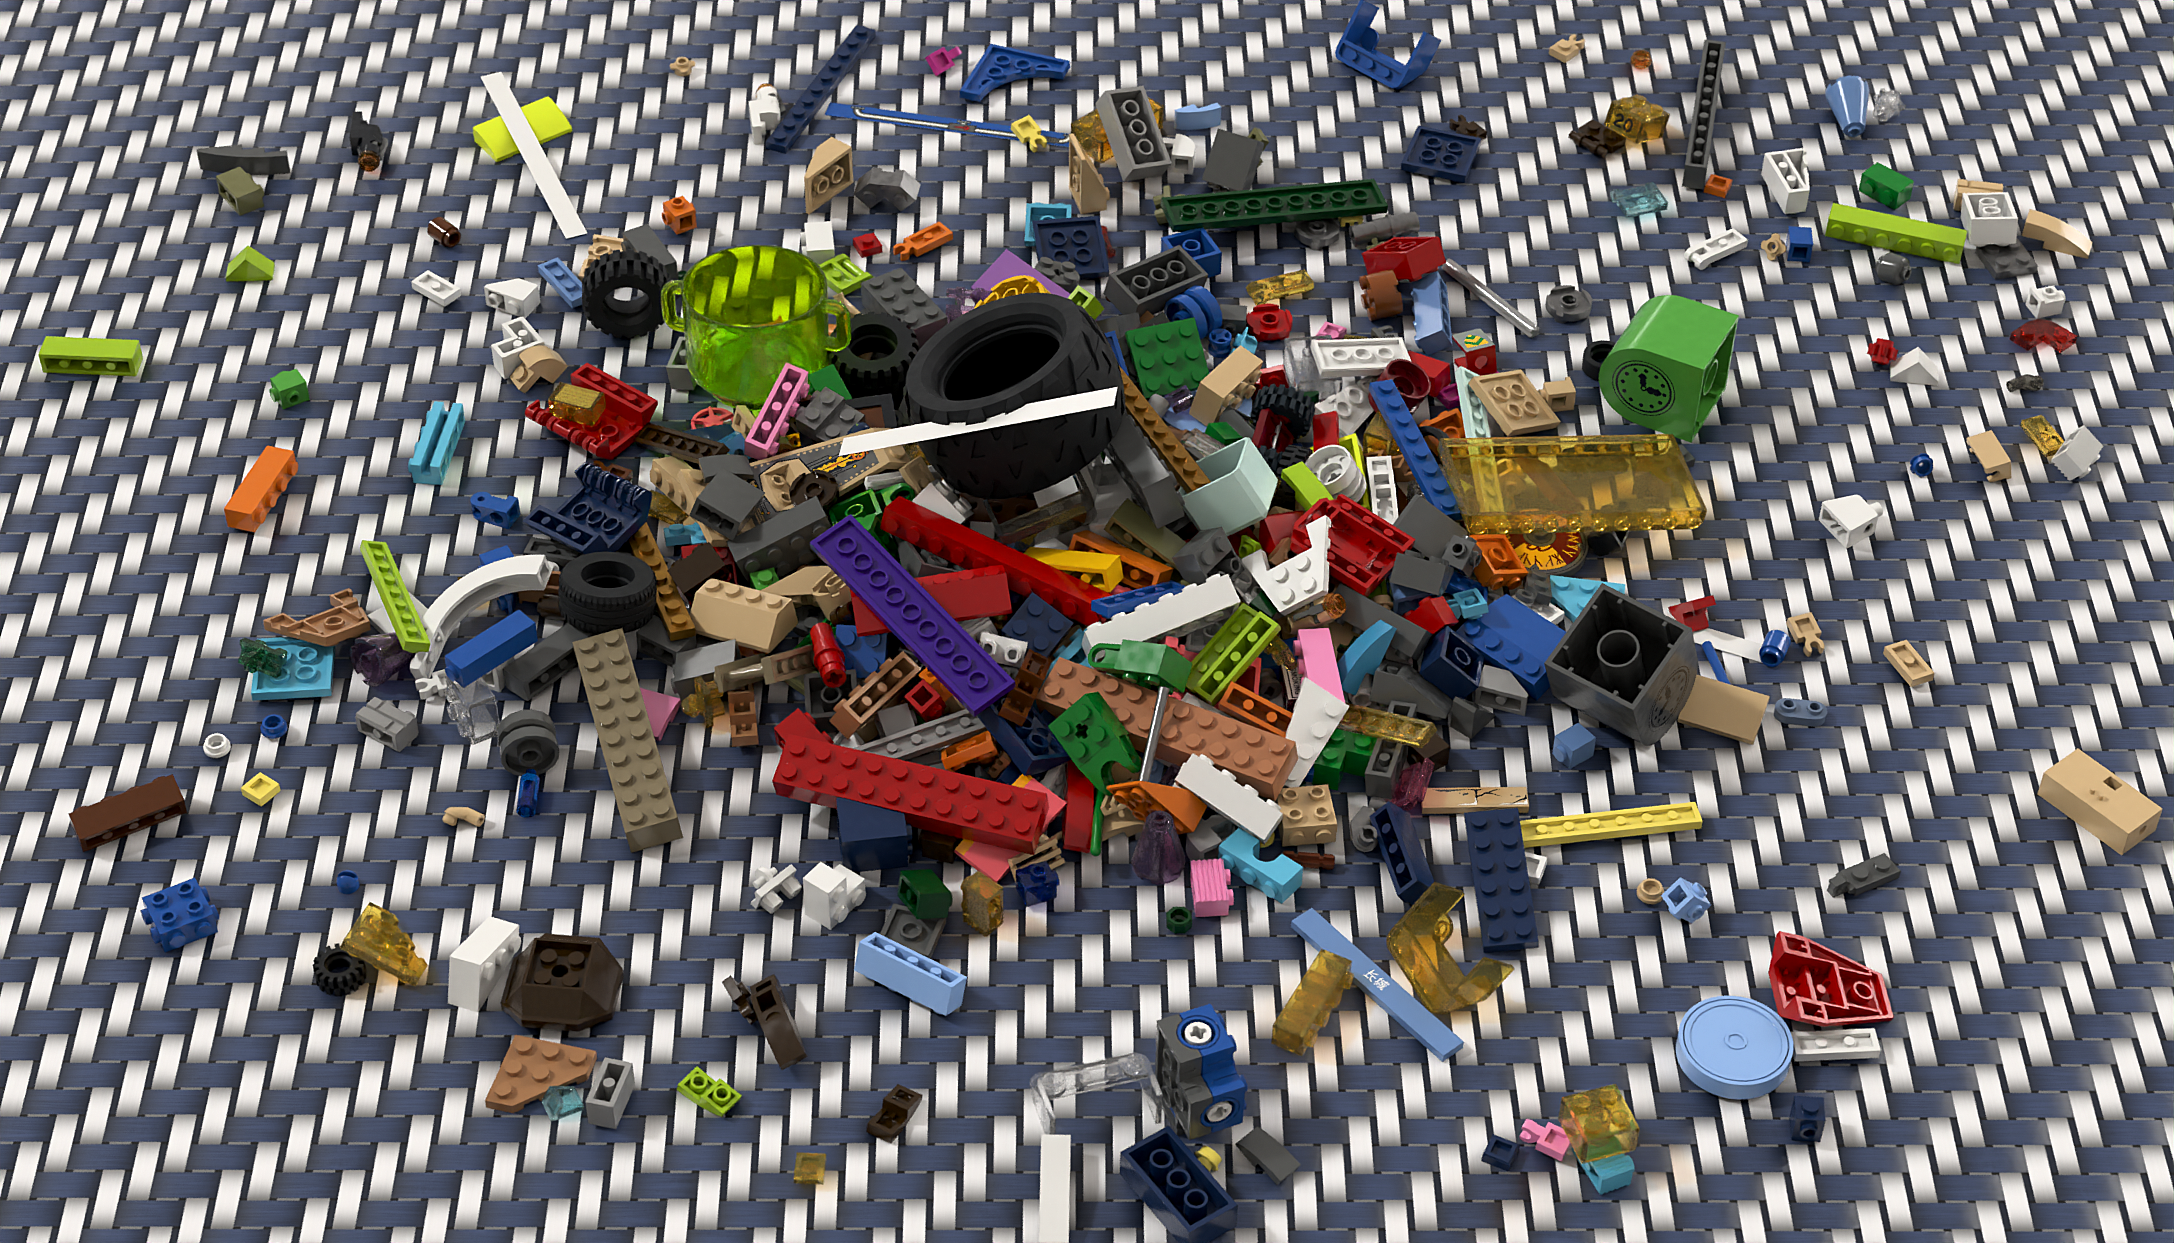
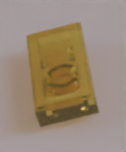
(2042, 434)
(666, 510)

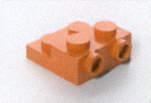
(1449, 423)
(1499, 563)
(971, 750)

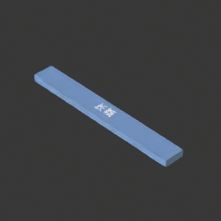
(1380, 986)

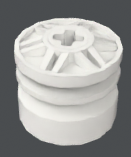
(1337, 472)

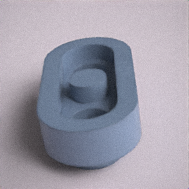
(1800, 712)

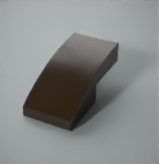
(895, 1113)

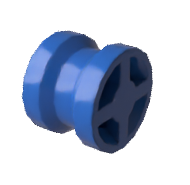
(1219, 343)

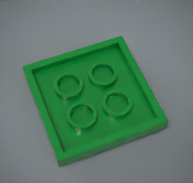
(1167, 357)

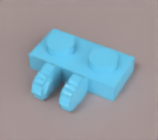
(1468, 604)

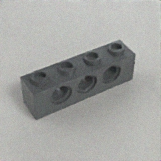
(1388, 758)

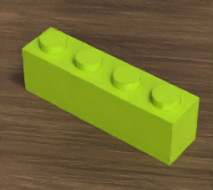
(90, 356)

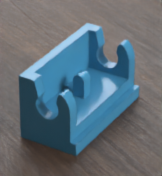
(733, 442)

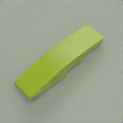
(1305, 484)

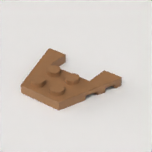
(327, 627)

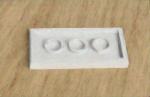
(1356, 356)

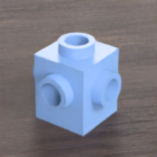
(1686, 900)

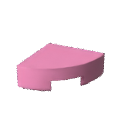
(1337, 332)

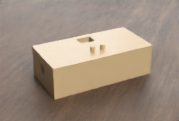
(2099, 801)

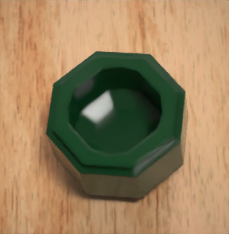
(1179, 920)

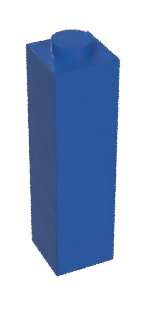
(490, 648)

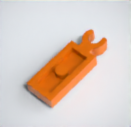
(923, 241)

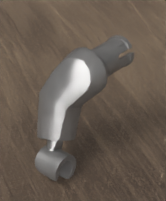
(1362, 832)

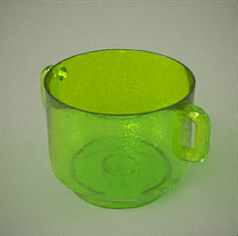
(751, 315)

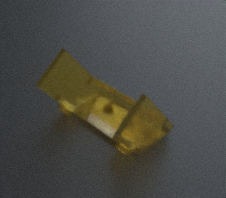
(1420, 952)

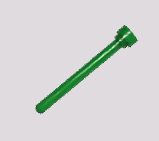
(1097, 824)

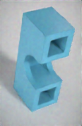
(1275, 878)

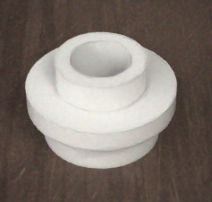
(216, 745)

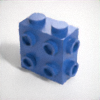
(179, 914)

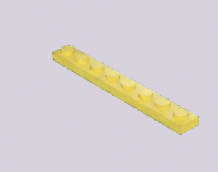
(1610, 824)

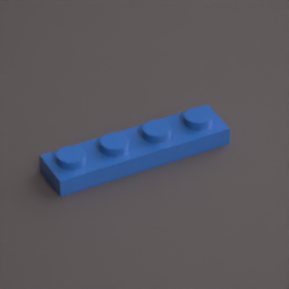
(1129, 600)

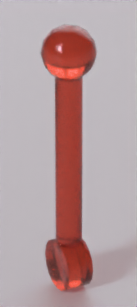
(1111, 251)

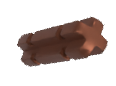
(1312, 860)

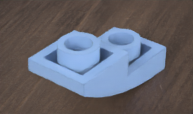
(1197, 118)

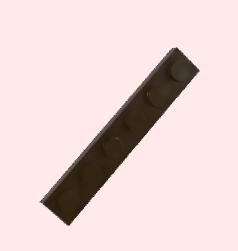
(678, 443)

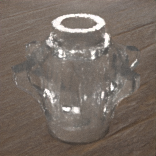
(1887, 104)

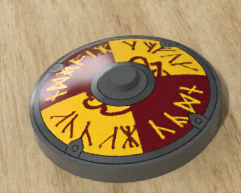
(1551, 552)

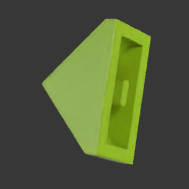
(250, 266)

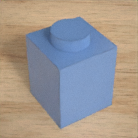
(1574, 745)

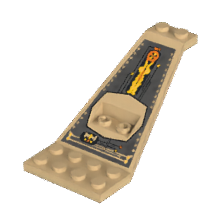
(778, 472)

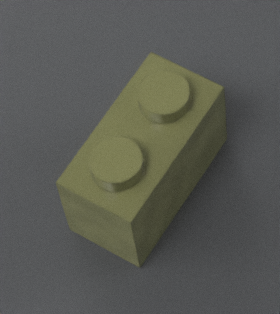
(240, 191)

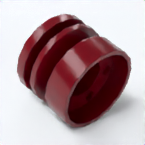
(1410, 381)

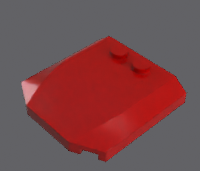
(1360, 542)

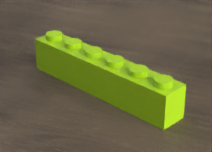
(1896, 233)

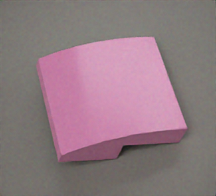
(660, 710)

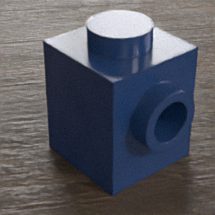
(1807, 1118)

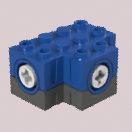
(1198, 1073)

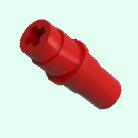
(827, 655)

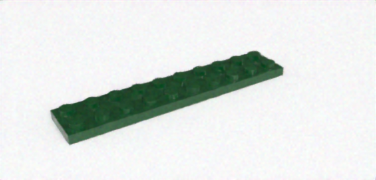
(1274, 205)

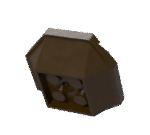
(563, 983)

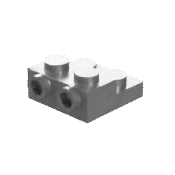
(826, 416)

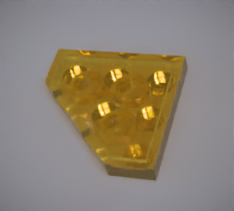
(383, 945)

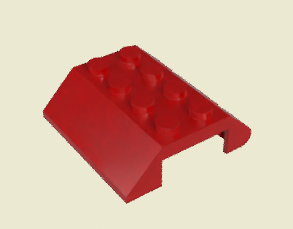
(618, 425)

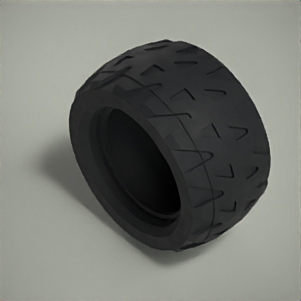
(997, 362)

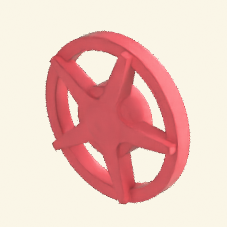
(711, 420)

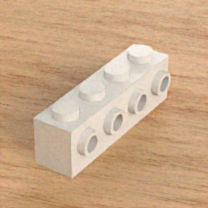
(1229, 798)

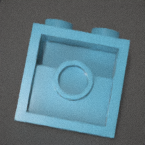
(1042, 211)

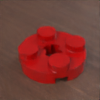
(1278, 328)

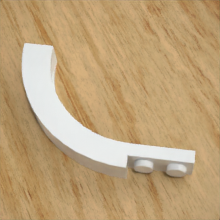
(469, 593)

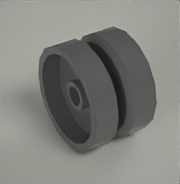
(527, 742)

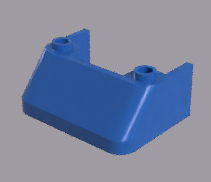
(1359, 44)

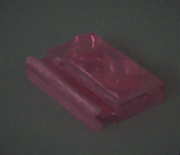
(1413, 785)

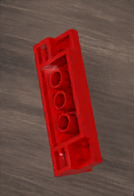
(961, 594)

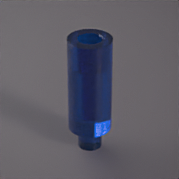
(528, 794)

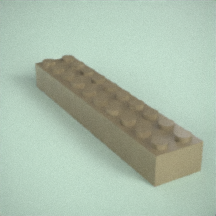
(627, 740)

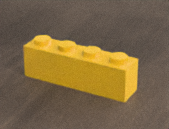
(1093, 568)

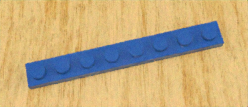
(1414, 447)

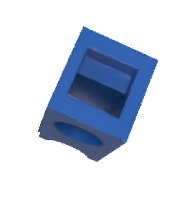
(495, 510)

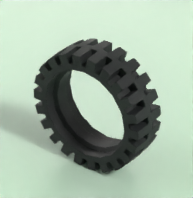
(1285, 494)

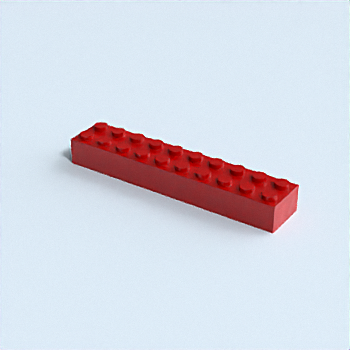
(926, 795)

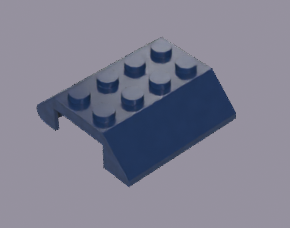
(597, 514)

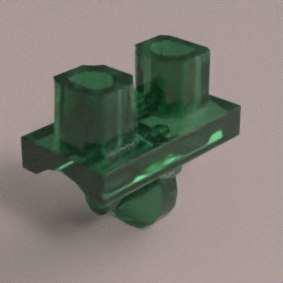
(259, 657)

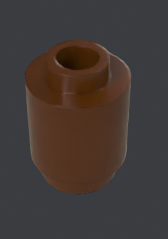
(444, 232)

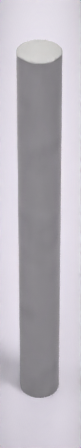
(1153, 735)

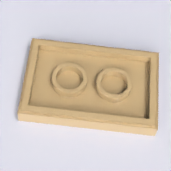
(1724, 709)

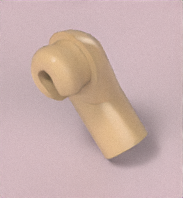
(464, 813)

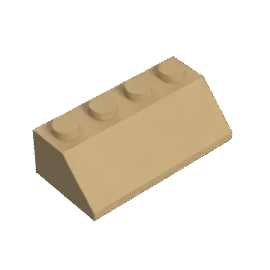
(743, 614)

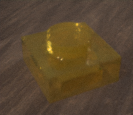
(810, 1168)

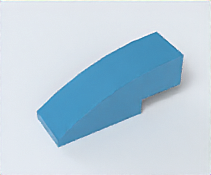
(1364, 655)

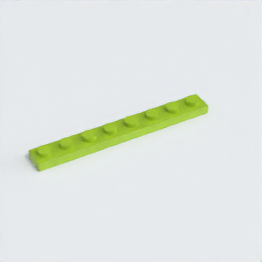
(395, 596)

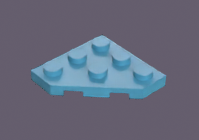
(1575, 593)

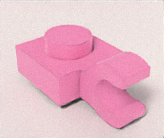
(1550, 1140)

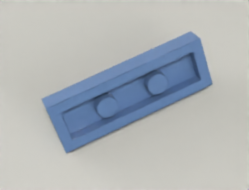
(563, 281)

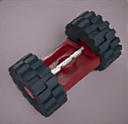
(1279, 418)

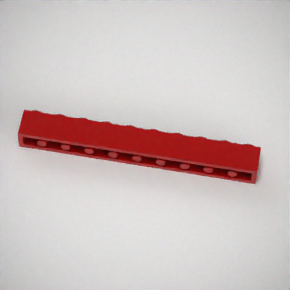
(975, 550)

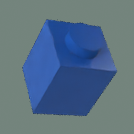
(1799, 244)

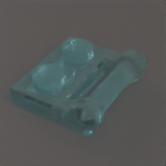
(1639, 200)

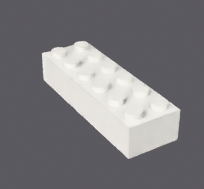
(1171, 616)

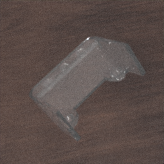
(1093, 1076)

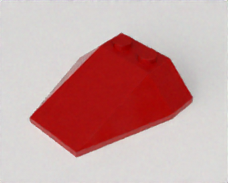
(1824, 986)

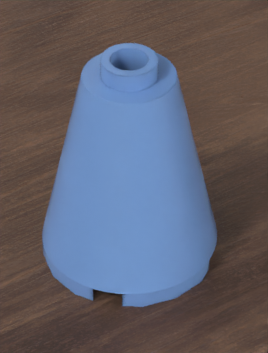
(1849, 103)

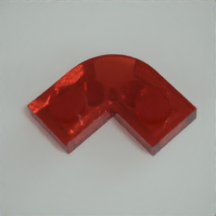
(2039, 330)

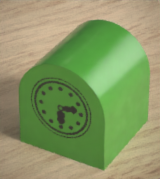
(1670, 365)

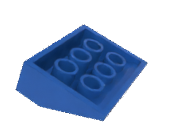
(1515, 641)

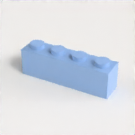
(910, 973)

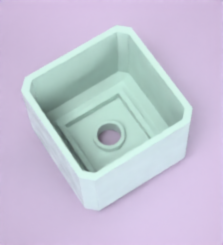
(1238, 489)

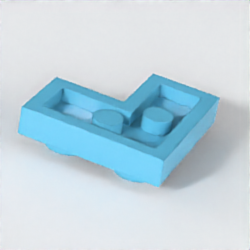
(679, 534)

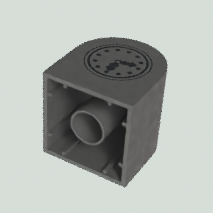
(1625, 666)

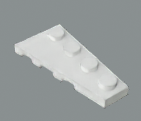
(1350, 404)
(1311, 726)

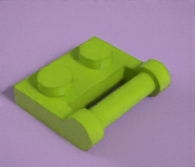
(840, 279)

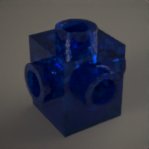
(1037, 883)

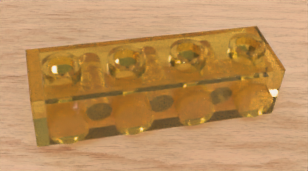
(1312, 1002)

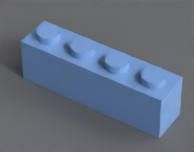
(1431, 314)

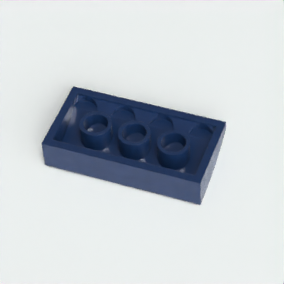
(1030, 746)

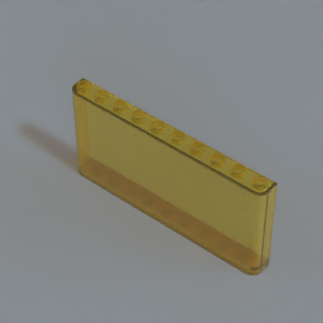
(1571, 484)

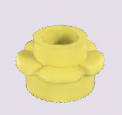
(1208, 1158)

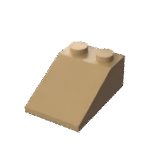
(827, 173)
(1084, 181)

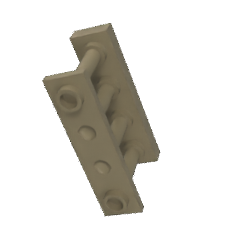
(770, 668)

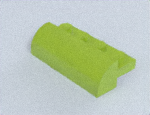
(1230, 653)

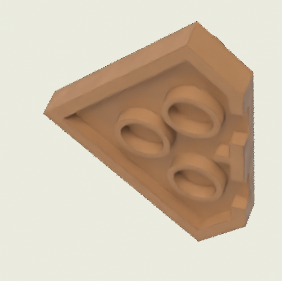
(533, 1067)

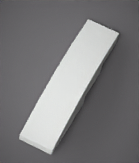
(1382, 488)
(1054, 1189)

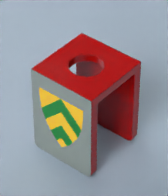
(1478, 350)

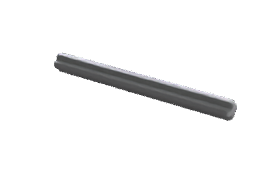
(1491, 298)

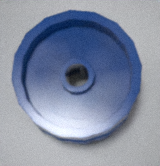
(1196, 303)

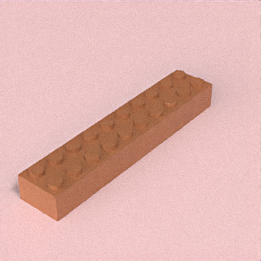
(1245, 751)

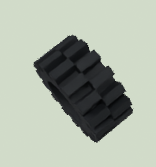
(338, 981)

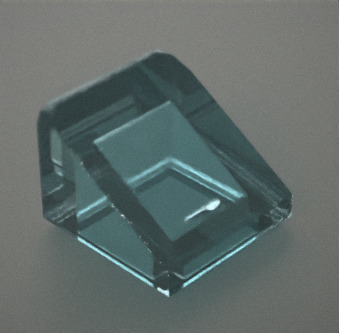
(561, 1102)

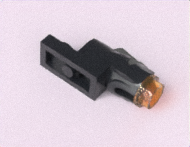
(366, 142)

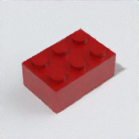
(1406, 257)

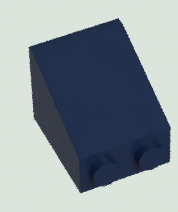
(872, 837)

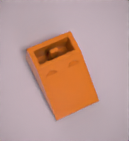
(1148, 797)

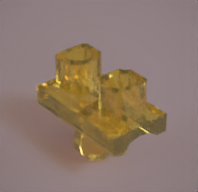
(703, 703)

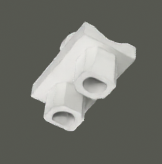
(1004, 649)
(767, 894)

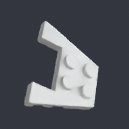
(1299, 578)

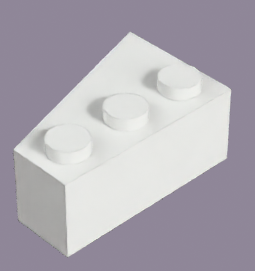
(1788, 178)
(480, 962)

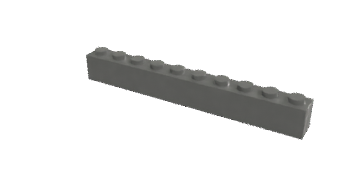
(1703, 115)

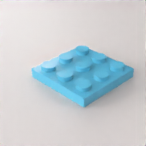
(304, 675)

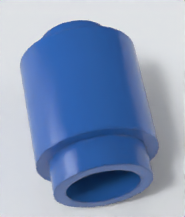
(1774, 648)

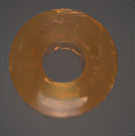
(1641, 59)

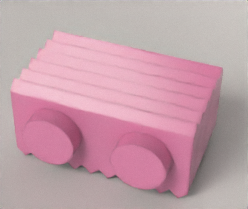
(1209, 888)

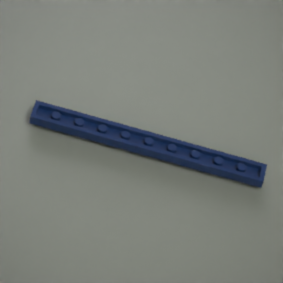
(820, 89)

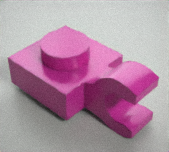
(942, 60)

